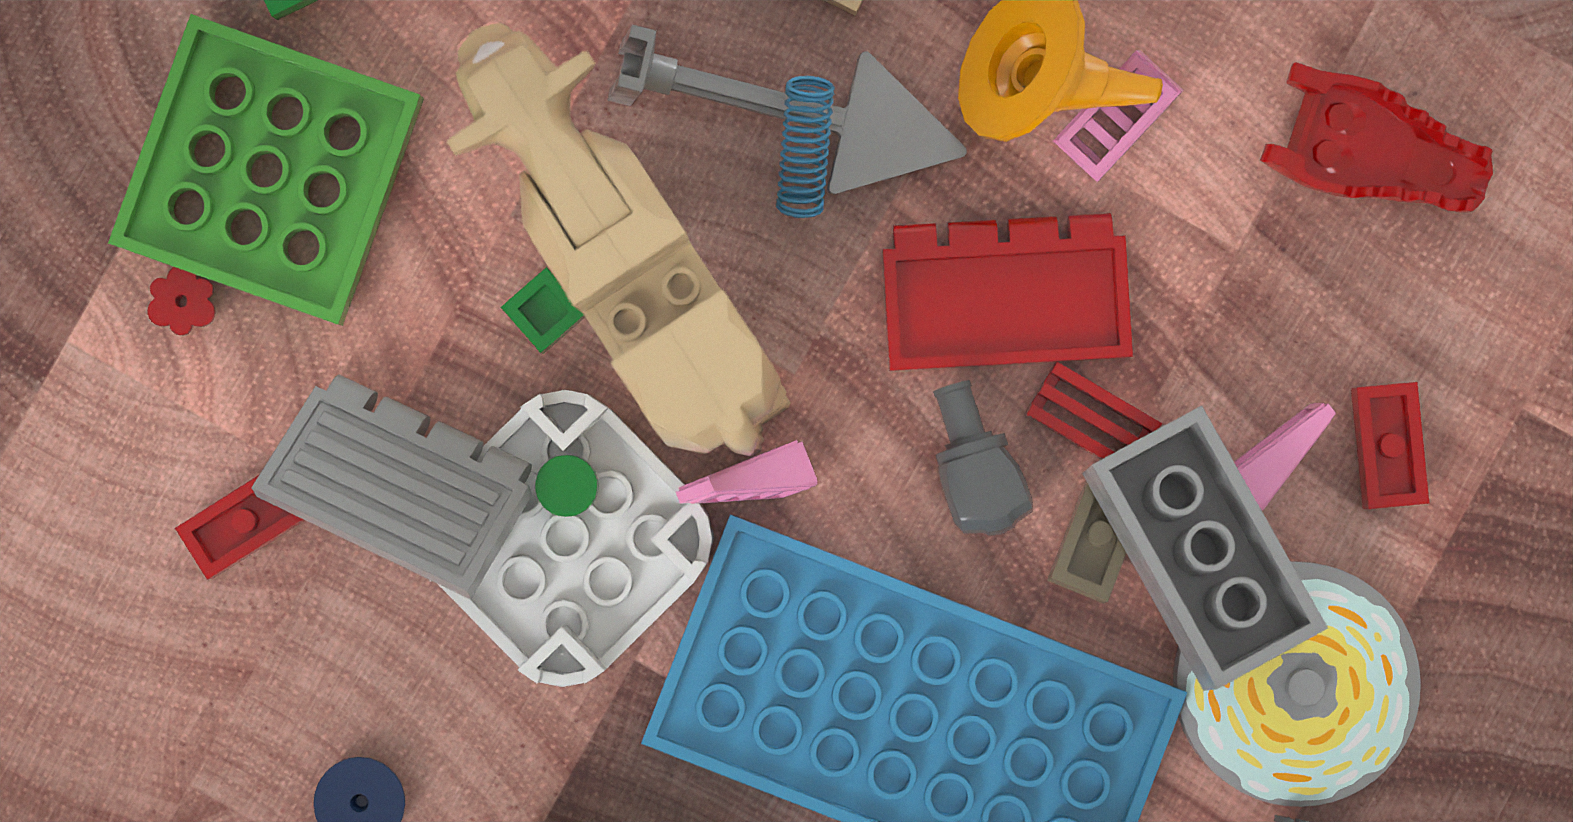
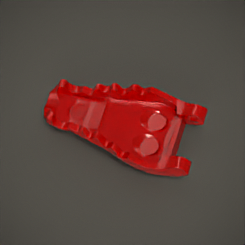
(1370, 144)

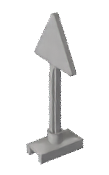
(879, 130)

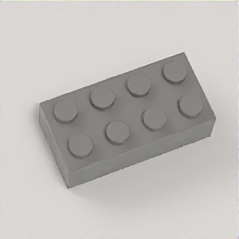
(1204, 550)

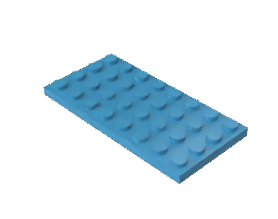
(899, 698)

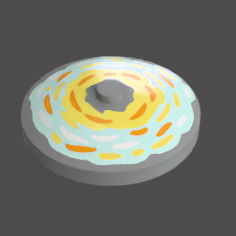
(1318, 714)

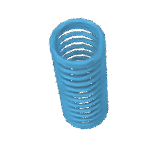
(798, 194)

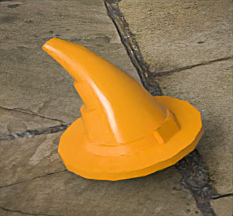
(1034, 63)

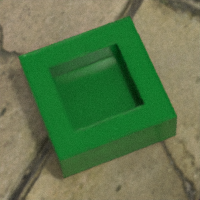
(543, 311)

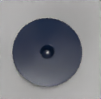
(359, 792)

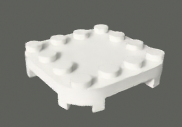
(586, 584)

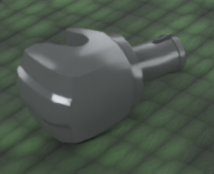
(976, 471)

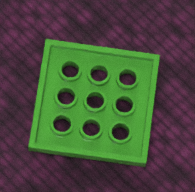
(190, 111)

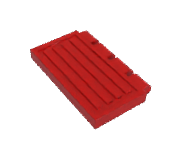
(1006, 299)

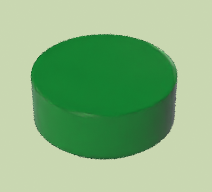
(566, 485)

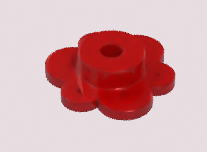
(166, 307)

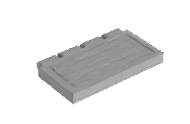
(394, 488)

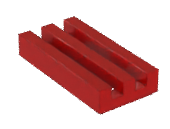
(1048, 392)

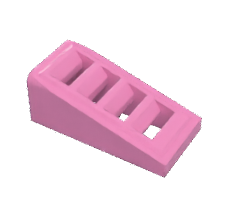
(1083, 155)
(1277, 455)
(765, 476)

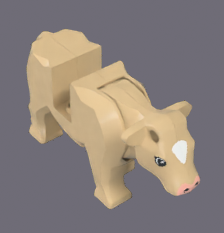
(618, 250)

